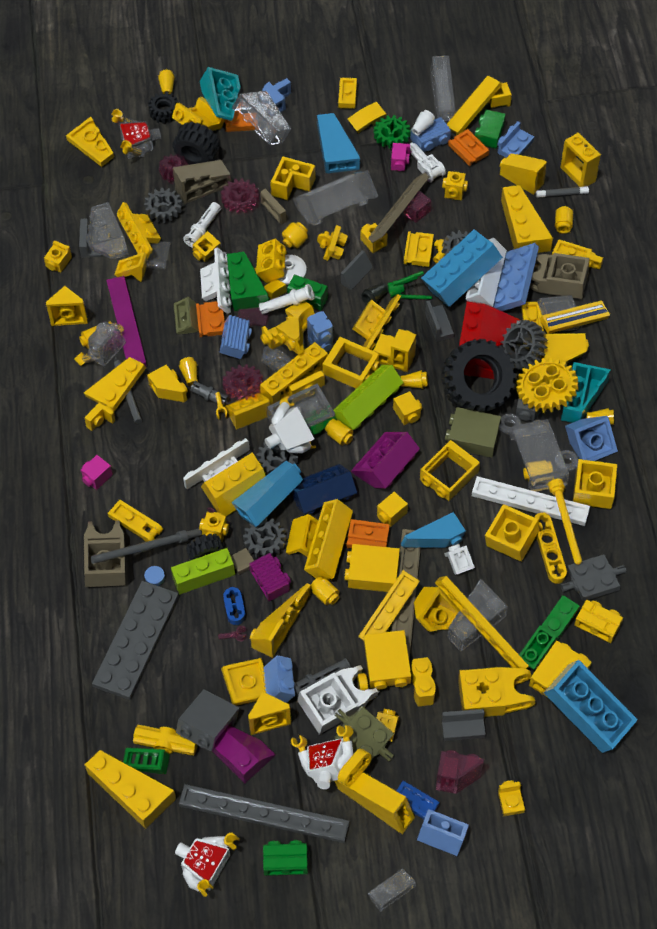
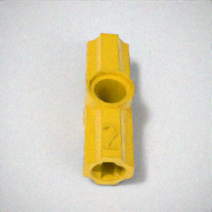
(163, 738)

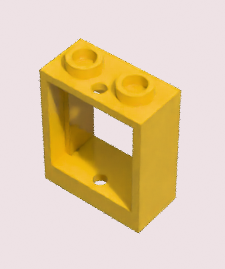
(580, 173)
(345, 376)
(460, 457)

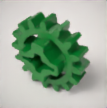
(391, 131)

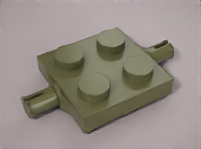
(368, 732)

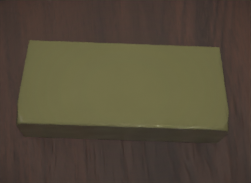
(186, 316)

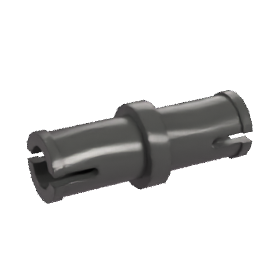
(208, 392)

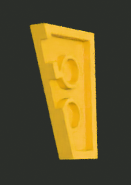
(116, 384)

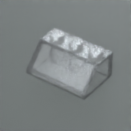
(311, 405)

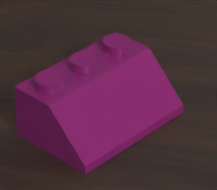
(386, 459)

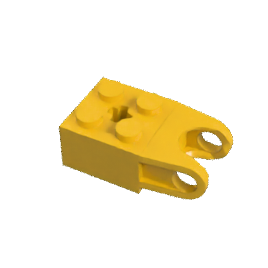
(498, 690)

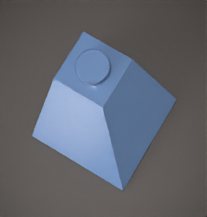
(591, 438)

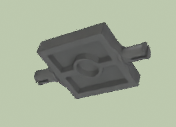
(593, 578)

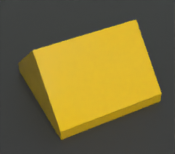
(66, 308)
(248, 411)
(268, 714)

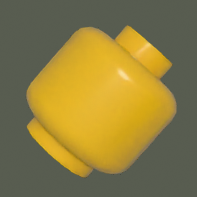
(294, 235)

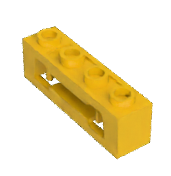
(293, 372)

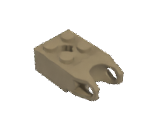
(560, 275)
(106, 572)

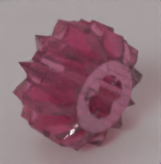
(167, 164)

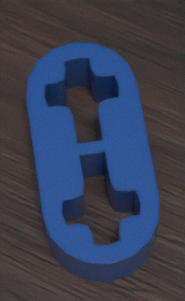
(229, 606)

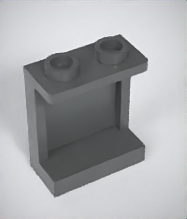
(206, 719)

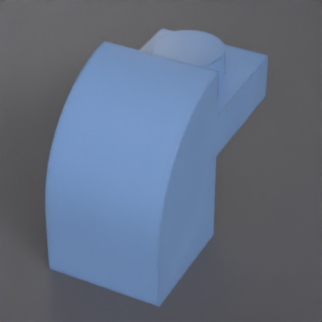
(279, 92)

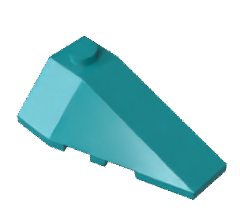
(220, 91)

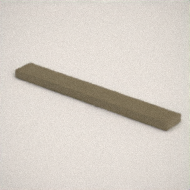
(408, 562)

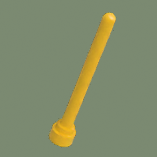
(557, 488)

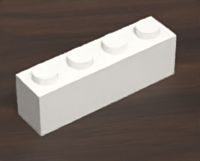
(486, 287)

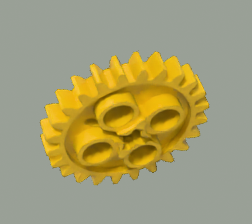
(547, 385)

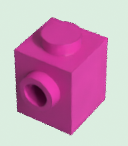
(96, 472)

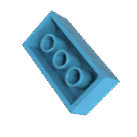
(461, 267)
(590, 706)

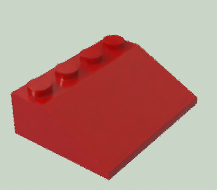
(483, 323)

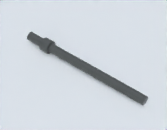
(180, 536)

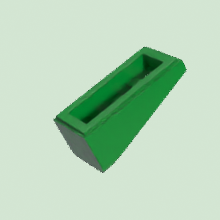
(159, 761)

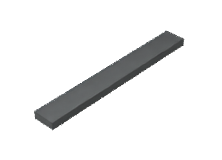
(264, 813)

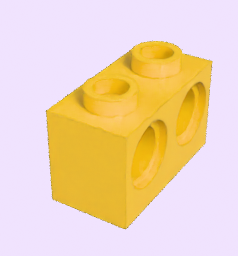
(270, 260)

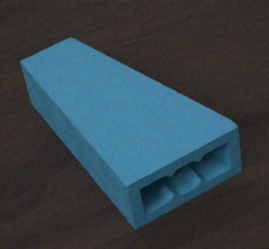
(336, 147)
(267, 493)

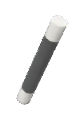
(560, 192)

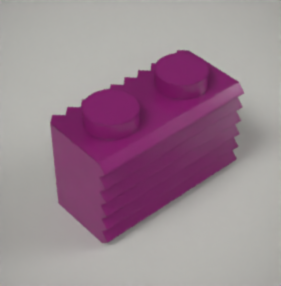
(269, 576)

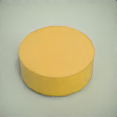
(362, 681)

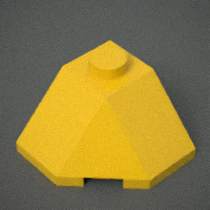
(434, 609)

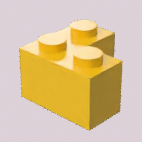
(292, 174)
(397, 350)

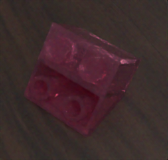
(457, 771)

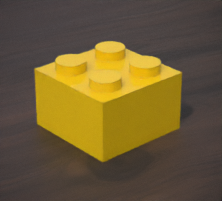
(595, 483)
(512, 532)

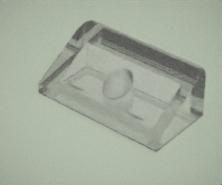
(392, 889)

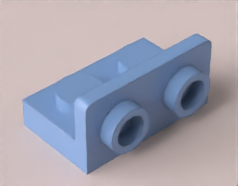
(515, 141)

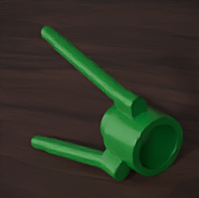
(397, 287)

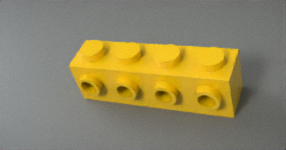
(328, 539)

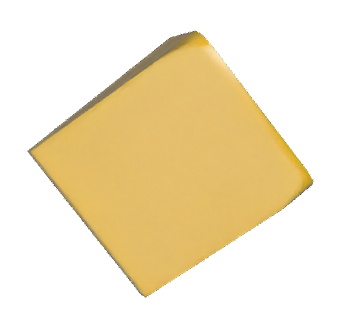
(275, 289)

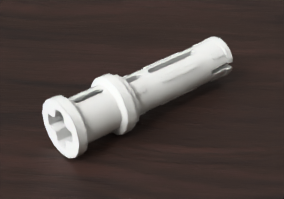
(199, 228)
(294, 297)

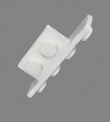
(216, 281)
(217, 464)

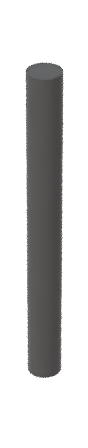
(131, 402)

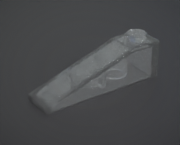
(104, 233)

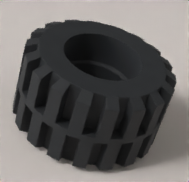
(196, 143)

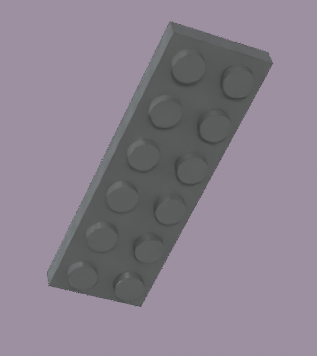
(135, 640)

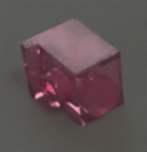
(418, 207)

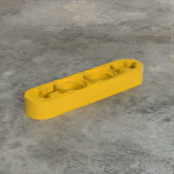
(552, 547)

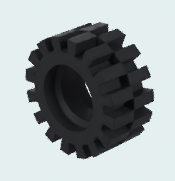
(162, 100)
(204, 546)

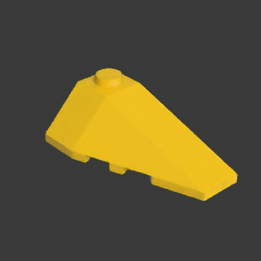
(275, 627)

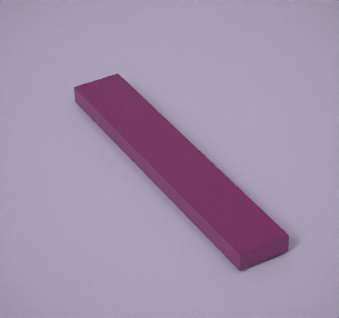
(125, 317)

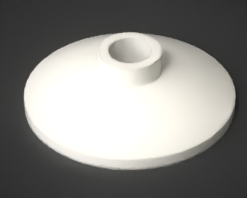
(296, 267)

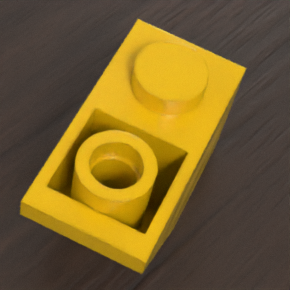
(166, 384)

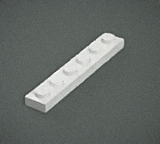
(527, 500)

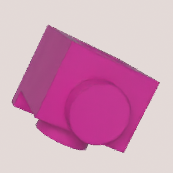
(400, 156)

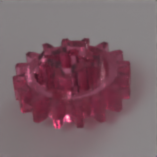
(239, 195)
(242, 381)

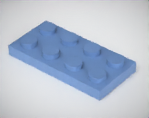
(516, 277)

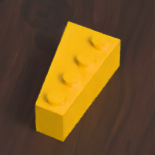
(523, 220)
(133, 790)

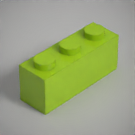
(203, 571)

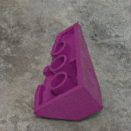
(242, 753)

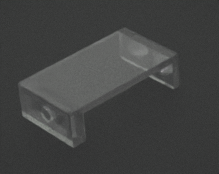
(540, 453)

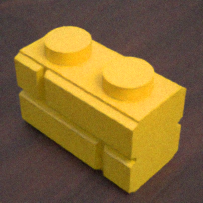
(598, 620)

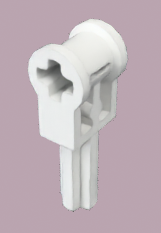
(427, 163)

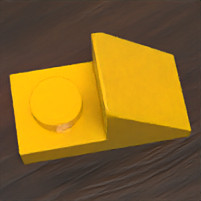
(133, 266)

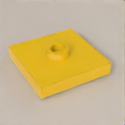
(244, 681)

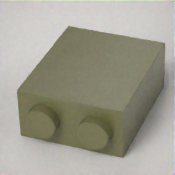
(474, 431)

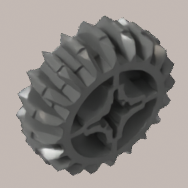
(524, 333)

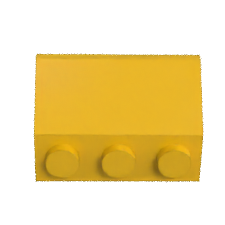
(232, 483)

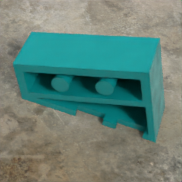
(590, 385)

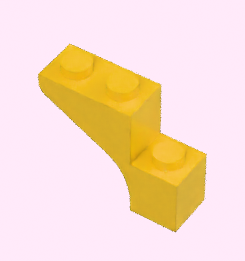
(292, 330)

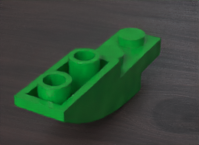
(549, 632)

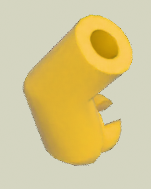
(438, 243)

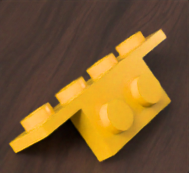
(139, 229)
(372, 320)

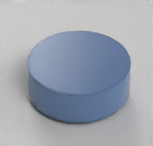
(154, 575)

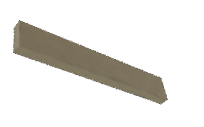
(398, 207)

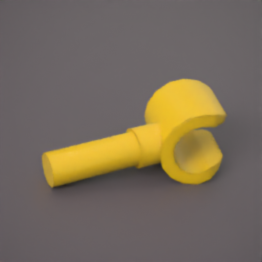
(220, 406)

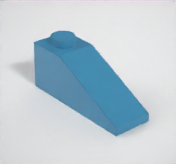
(436, 534)

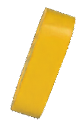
(354, 767)

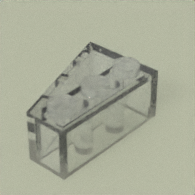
(264, 115)
(461, 630)

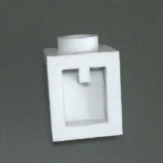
(459, 559)

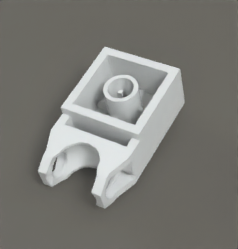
(339, 693)

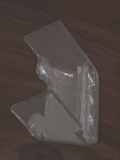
(335, 196)

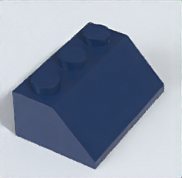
(323, 487)

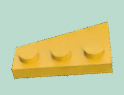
(90, 141)

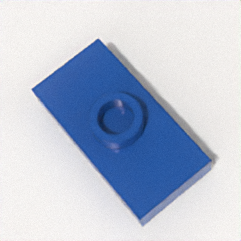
(417, 799)

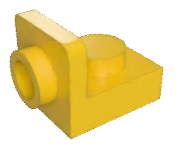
(269, 337)
(97, 415)
(389, 719)
(511, 798)

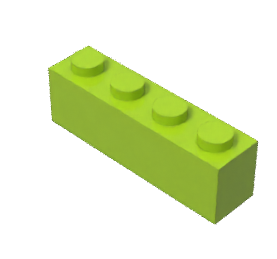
(368, 396)

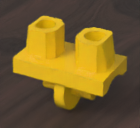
(330, 241)

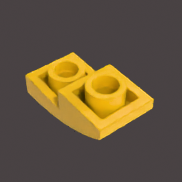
(366, 116)

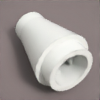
(423, 121)

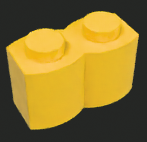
(423, 682)

